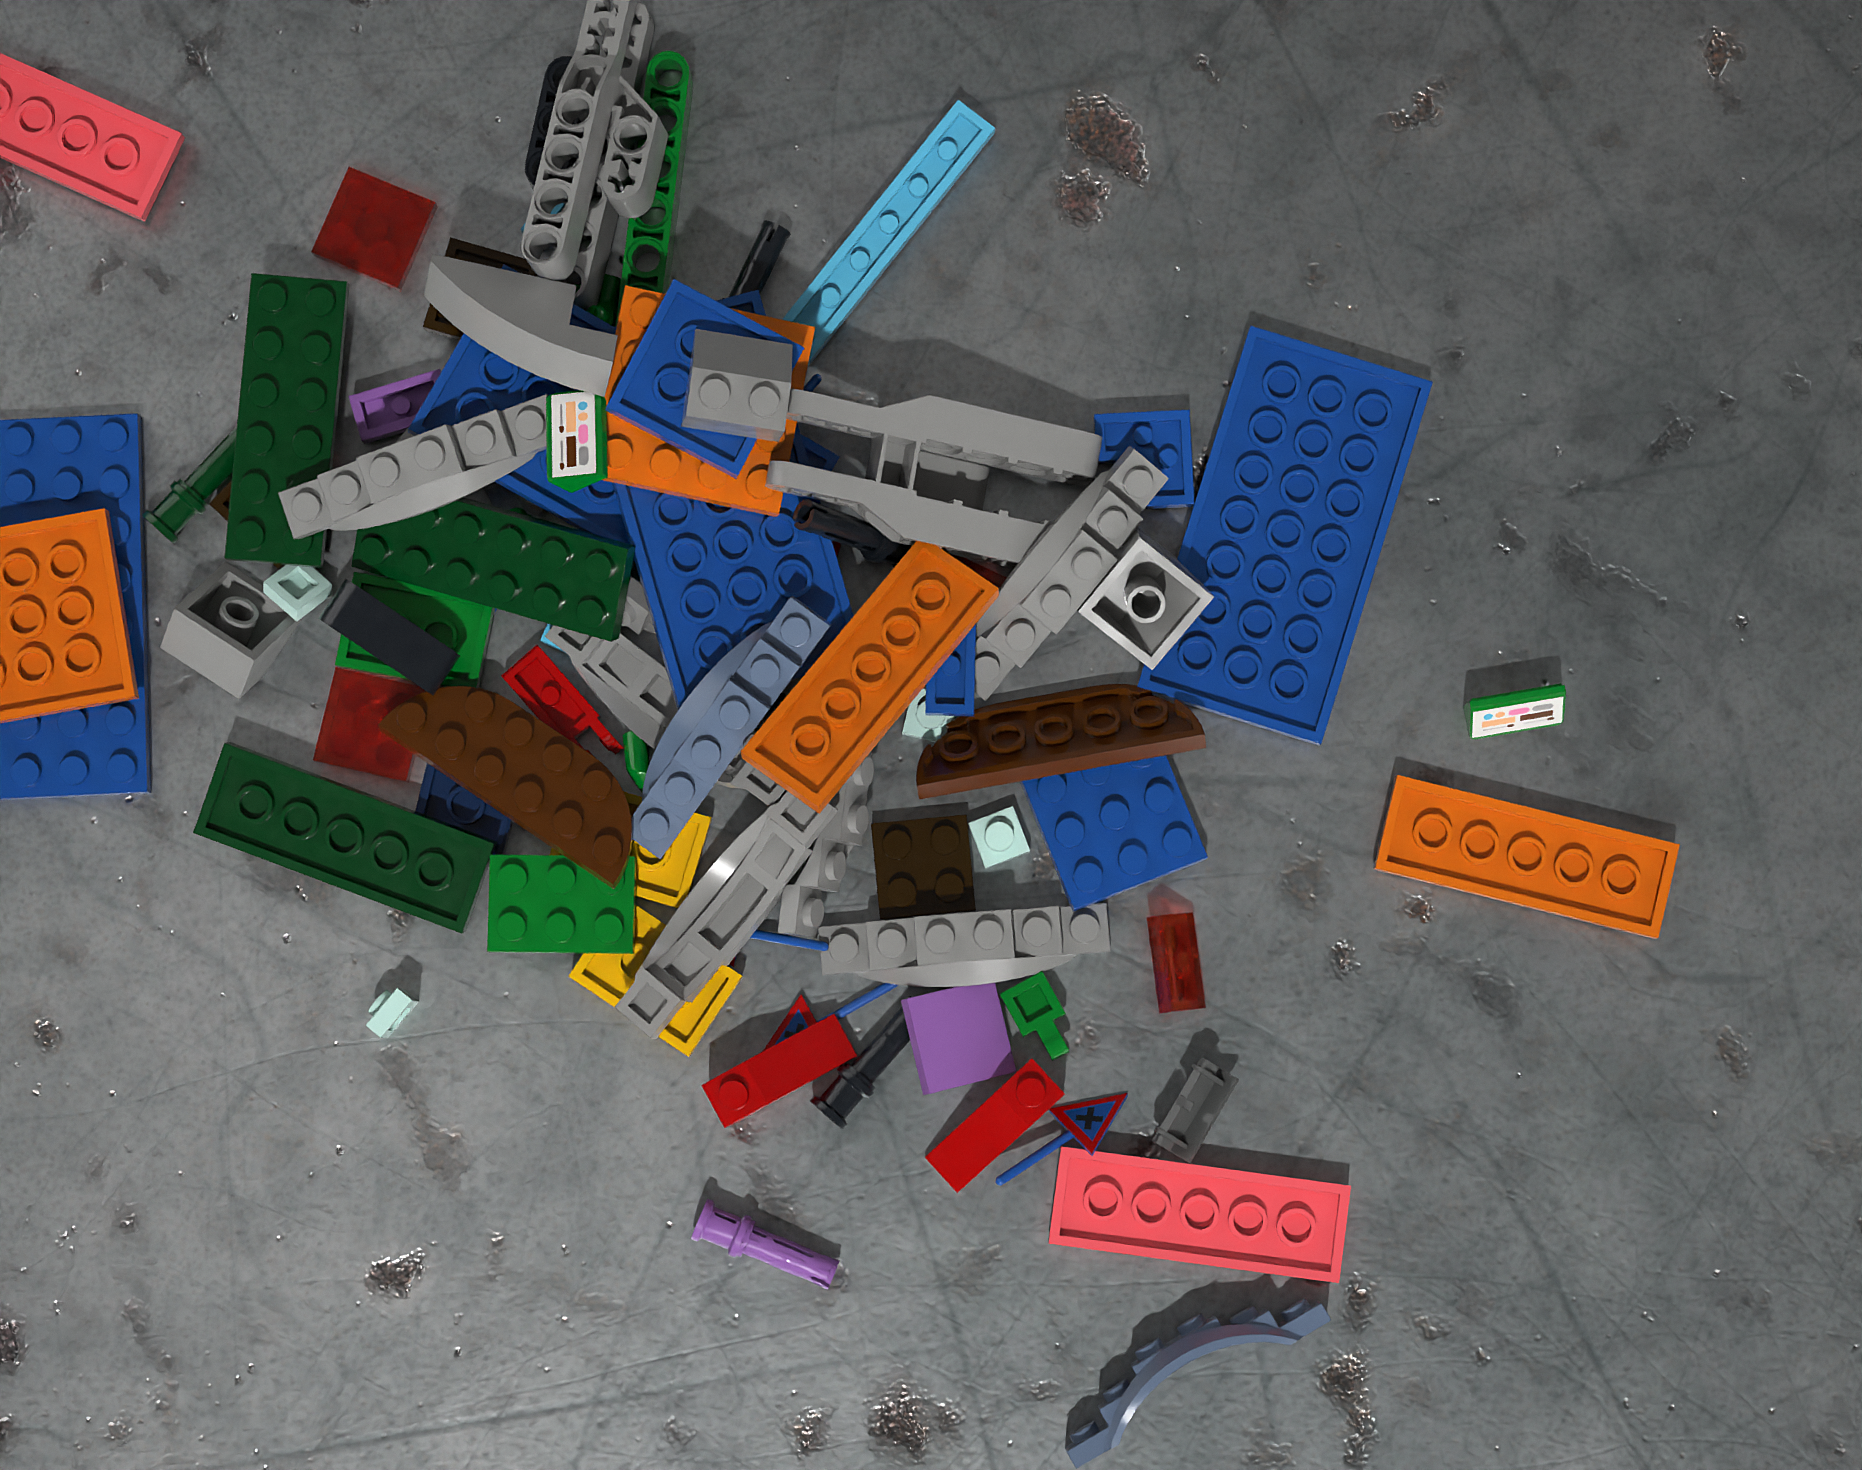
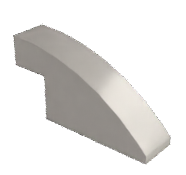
(522, 321)

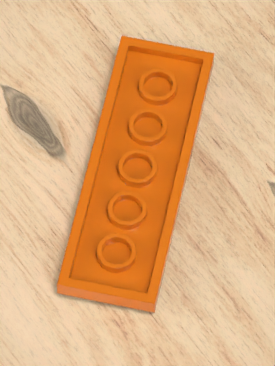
(869, 674)
(1526, 856)

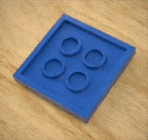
(657, 377)
(1114, 827)

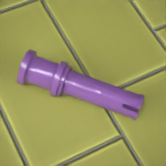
(743, 1237)

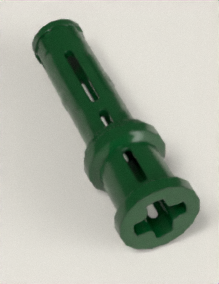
(190, 496)

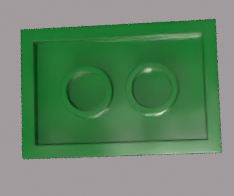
(451, 620)
(558, 907)

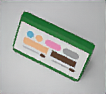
(576, 439)
(1515, 711)

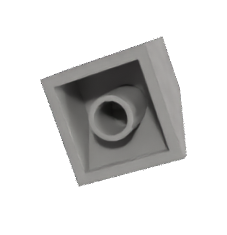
(738, 385)
(1146, 599)
(228, 630)

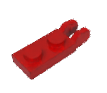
(556, 699)

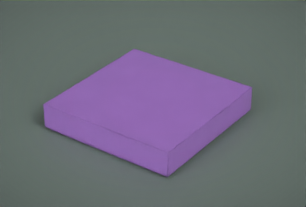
(958, 1036)

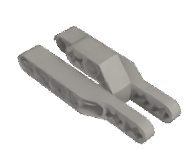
(611, 123)
(933, 496)

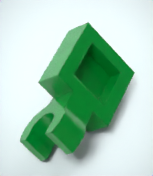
(1035, 1009)

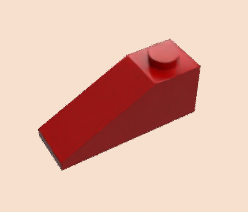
(779, 1070)
(994, 1125)

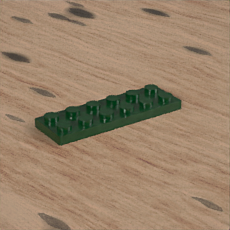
(285, 412)
(506, 564)
(345, 837)

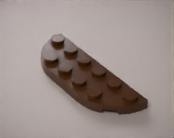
(1055, 737)
(521, 772)

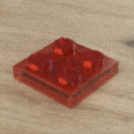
(374, 229)
(351, 730)

